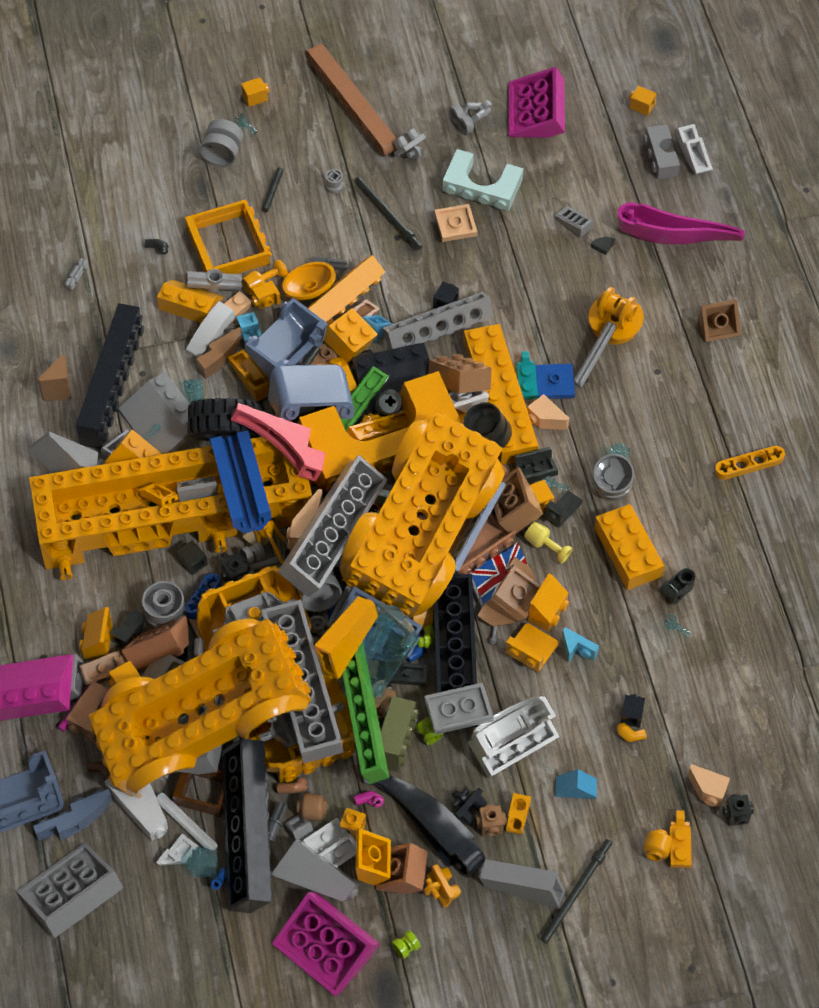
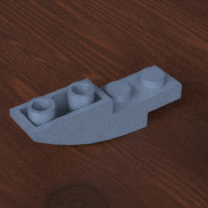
(83, 814)

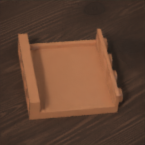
(487, 544)

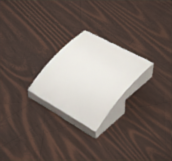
(332, 843)

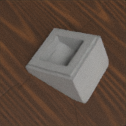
(299, 828)

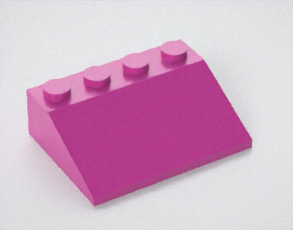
(537, 105)
(35, 687)
(325, 943)

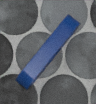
(192, 604)

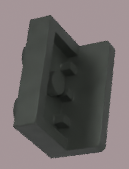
(536, 464)

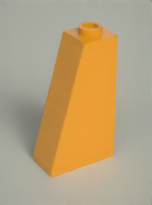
(345, 636)

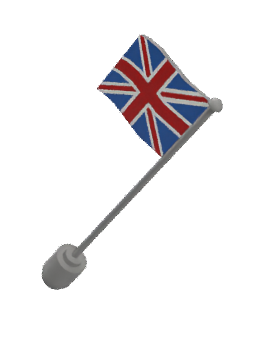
(491, 574)

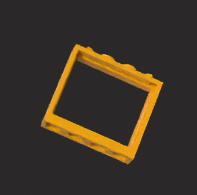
(223, 214)

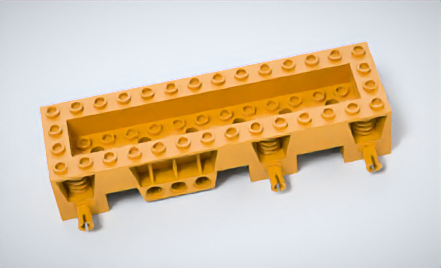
(139, 526)

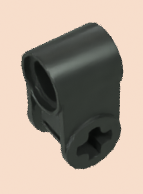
(676, 588)

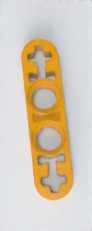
(751, 465)

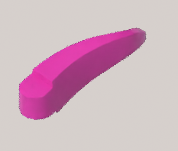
(671, 229)

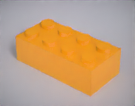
(629, 546)

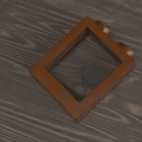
(183, 785)

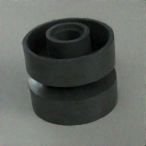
(489, 422)

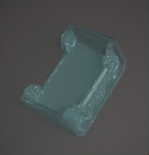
(388, 646)

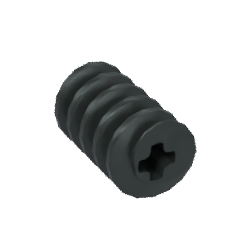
(383, 408)

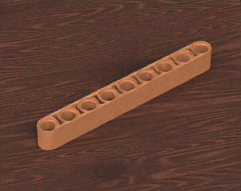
(351, 99)

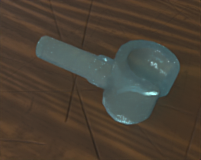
(243, 123)
(551, 482)
(674, 625)

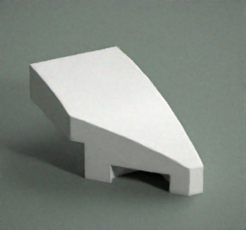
(178, 852)

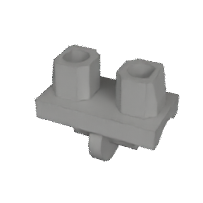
(413, 150)

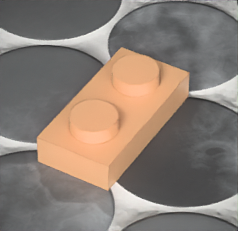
(239, 304)

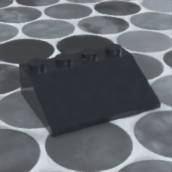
(399, 364)

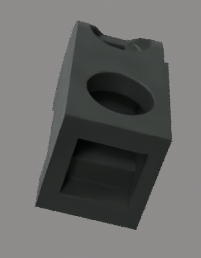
(129, 629)

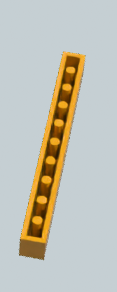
(336, 298)

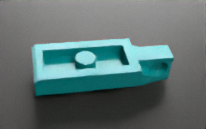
(527, 376)

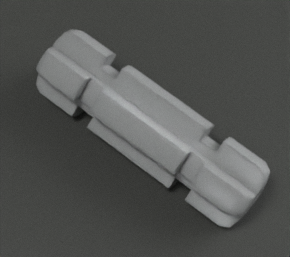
(76, 273)

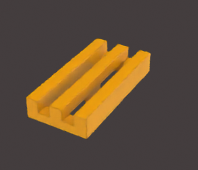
(159, 494)

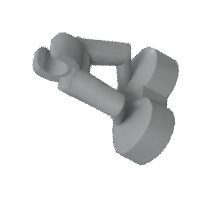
(464, 122)

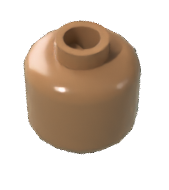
(312, 807)

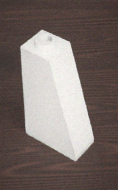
(143, 811)

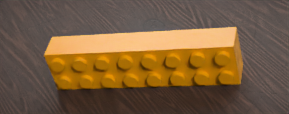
(489, 346)

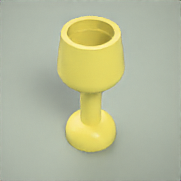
(539, 535)

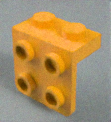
(531, 647)

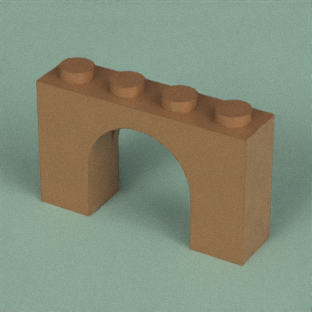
(91, 701)

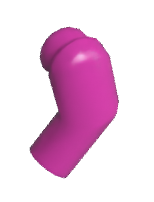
(370, 798)

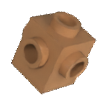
(491, 820)

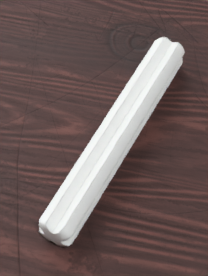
(188, 824)

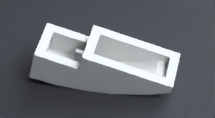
(693, 149)
(210, 329)

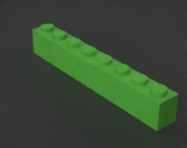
(365, 718)

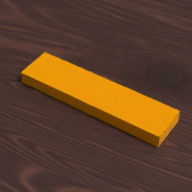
(378, 427)

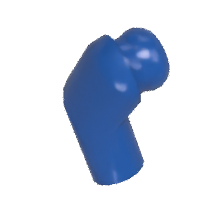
(219, 879)

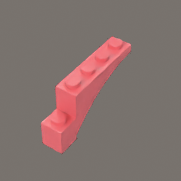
(286, 436)

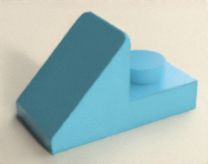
(575, 643)

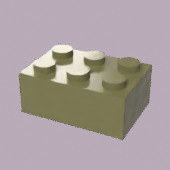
(397, 731)

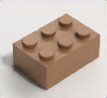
(462, 373)

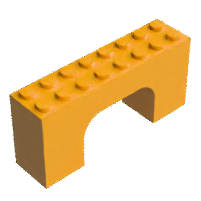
(328, 435)

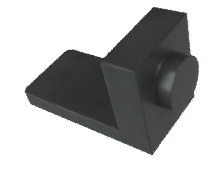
(563, 509)

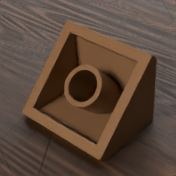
(719, 320)
(55, 381)

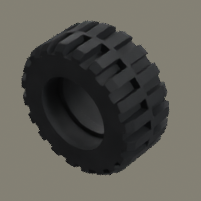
(212, 418)

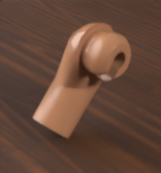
(289, 788)

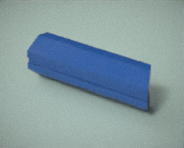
(241, 482)

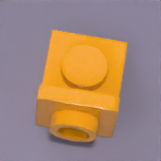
(353, 820)

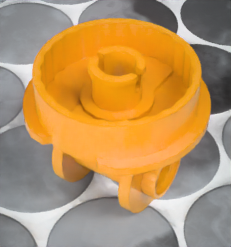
(612, 308)

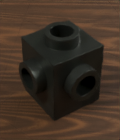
(233, 567)
(738, 809)

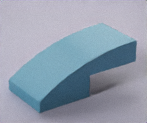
(249, 325)

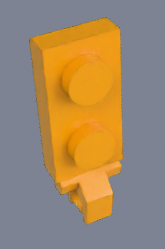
(681, 842)

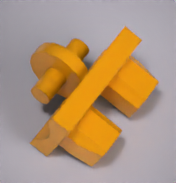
(439, 887)

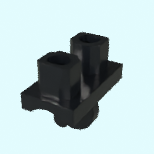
(474, 799)

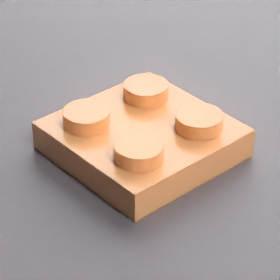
(455, 222)

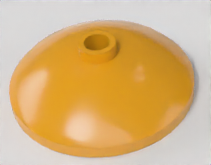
(309, 280)

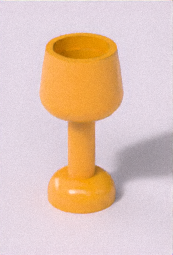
(255, 279)

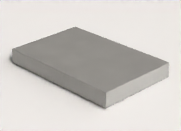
(458, 708)

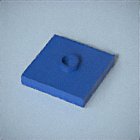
(555, 381)

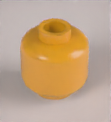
(657, 845)

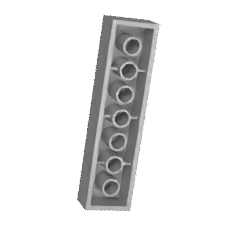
(331, 526)
(315, 726)

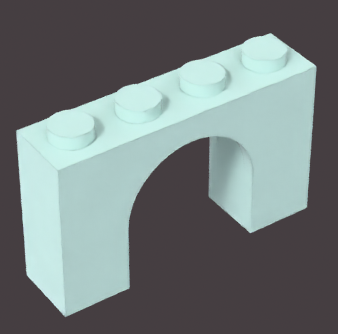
(498, 194)

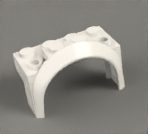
(508, 726)

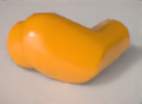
(630, 735)

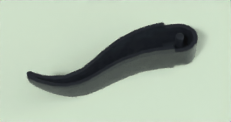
(437, 825)

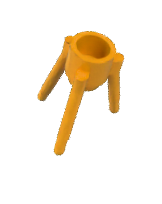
(267, 532)

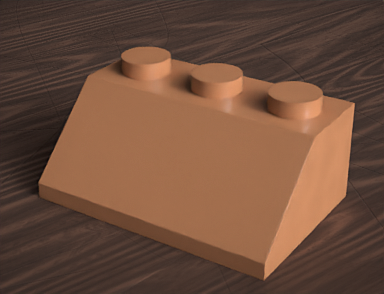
(158, 643)

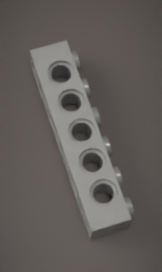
(445, 314)

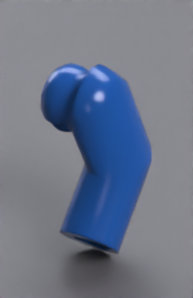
(417, 652)

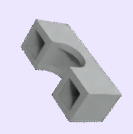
(663, 163)

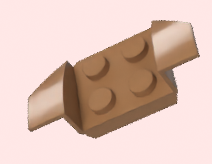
(512, 597)

